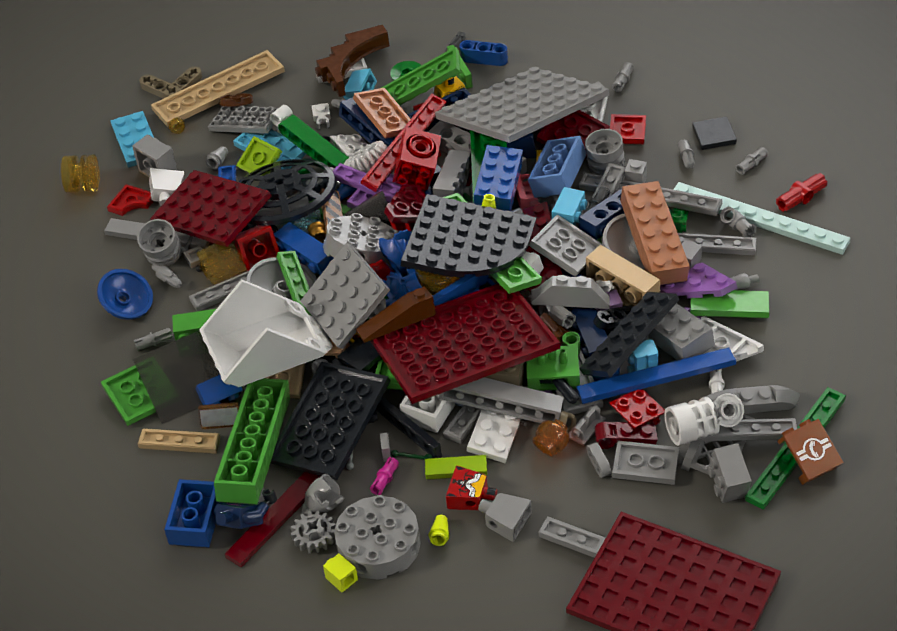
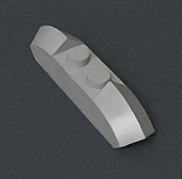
(762, 398)

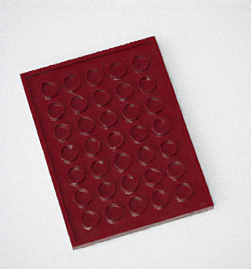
(465, 342)

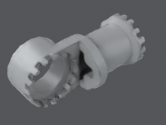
(738, 222)

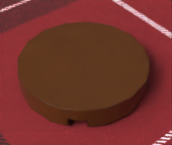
(236, 100)

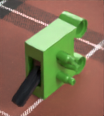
(557, 369)

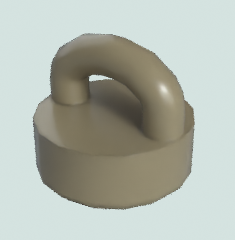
(563, 418)

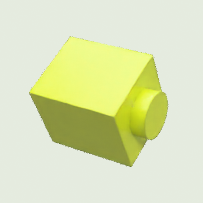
(340, 572)

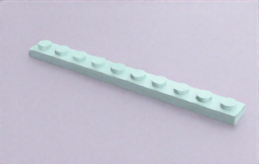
(778, 223)

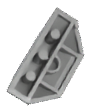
(571, 293)

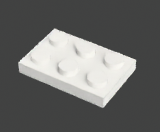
(493, 435)

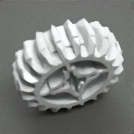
(367, 156)

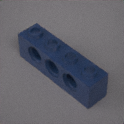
(595, 220)

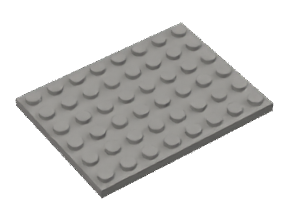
(521, 104)

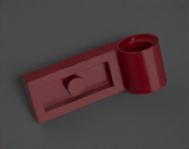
(611, 432)

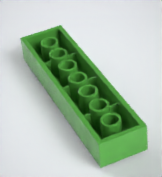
(252, 441)

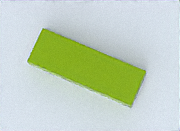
(444, 467)

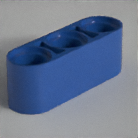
(484, 53)

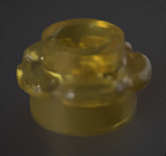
(179, 128)

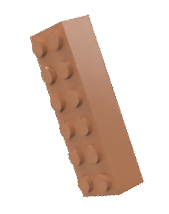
(654, 232)

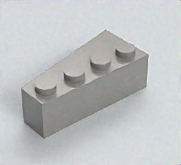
(453, 174)

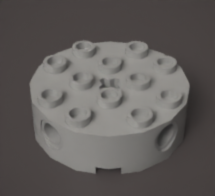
(360, 233)
(378, 536)

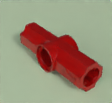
(801, 192)

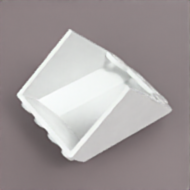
(261, 335)

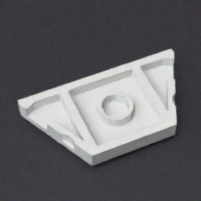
(724, 337)

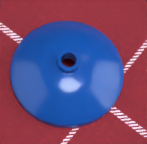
(130, 288)

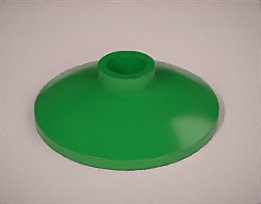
(403, 68)

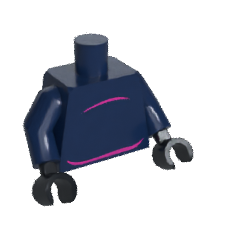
(241, 514)

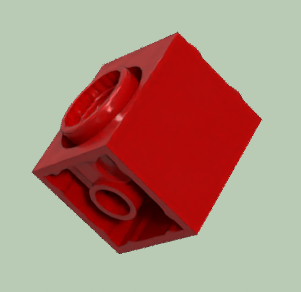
(416, 158)

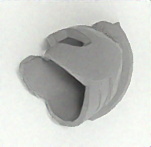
(322, 495)

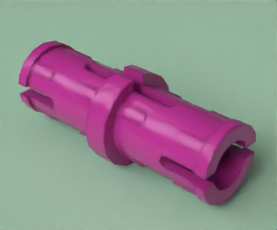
(384, 476)

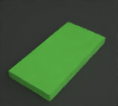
(733, 304)

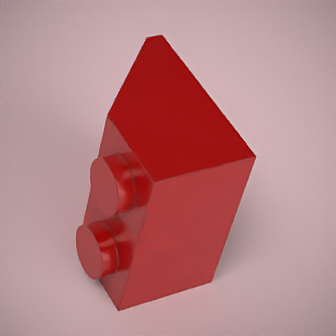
(256, 245)

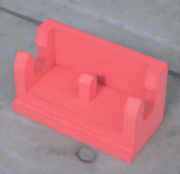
(524, 193)

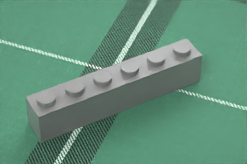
(507, 399)

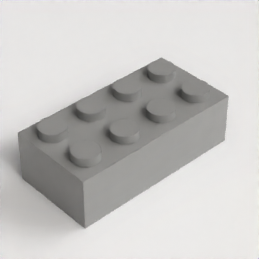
(682, 334)

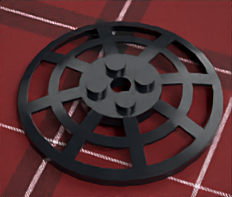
(287, 183)

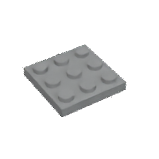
(564, 245)

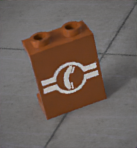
(811, 450)

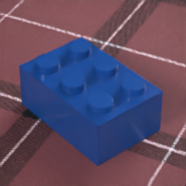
(191, 514)

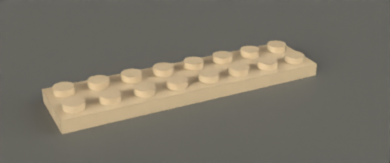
(208, 91)

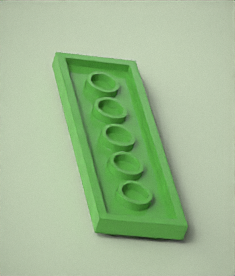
(425, 77)

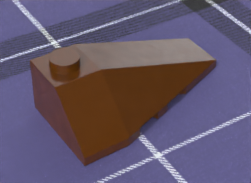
(405, 311)

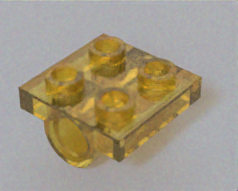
(220, 262)

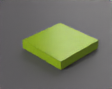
(257, 155)

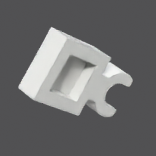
(321, 114)

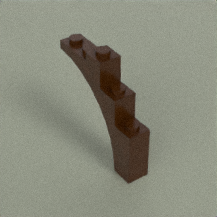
(344, 56)

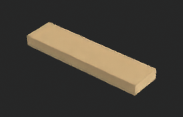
(179, 441)

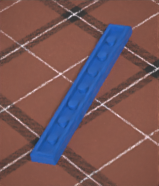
(656, 375)

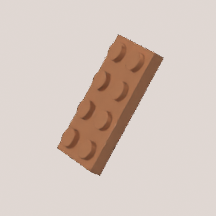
(382, 111)

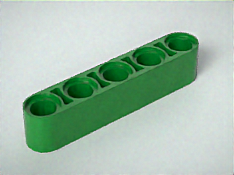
(311, 142)

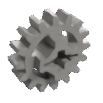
(313, 531)

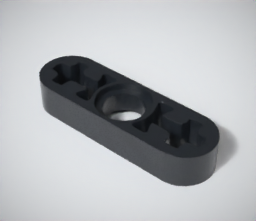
(606, 318)

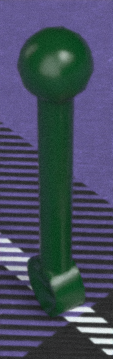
(394, 453)

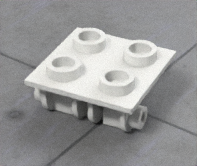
(348, 143)

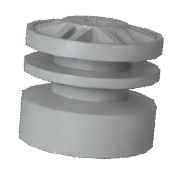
(602, 148)
(159, 242)

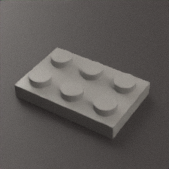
(645, 462)

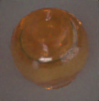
(551, 437)

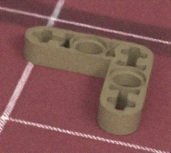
(151, 83)

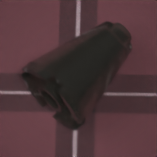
(372, 208)

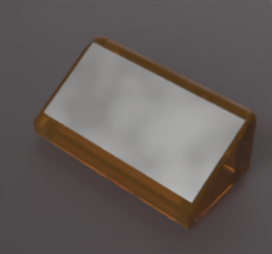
(218, 415)

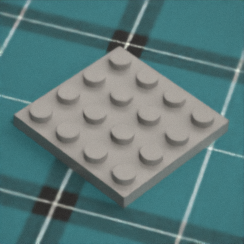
(344, 295)

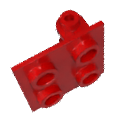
(638, 408)

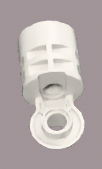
(702, 418)

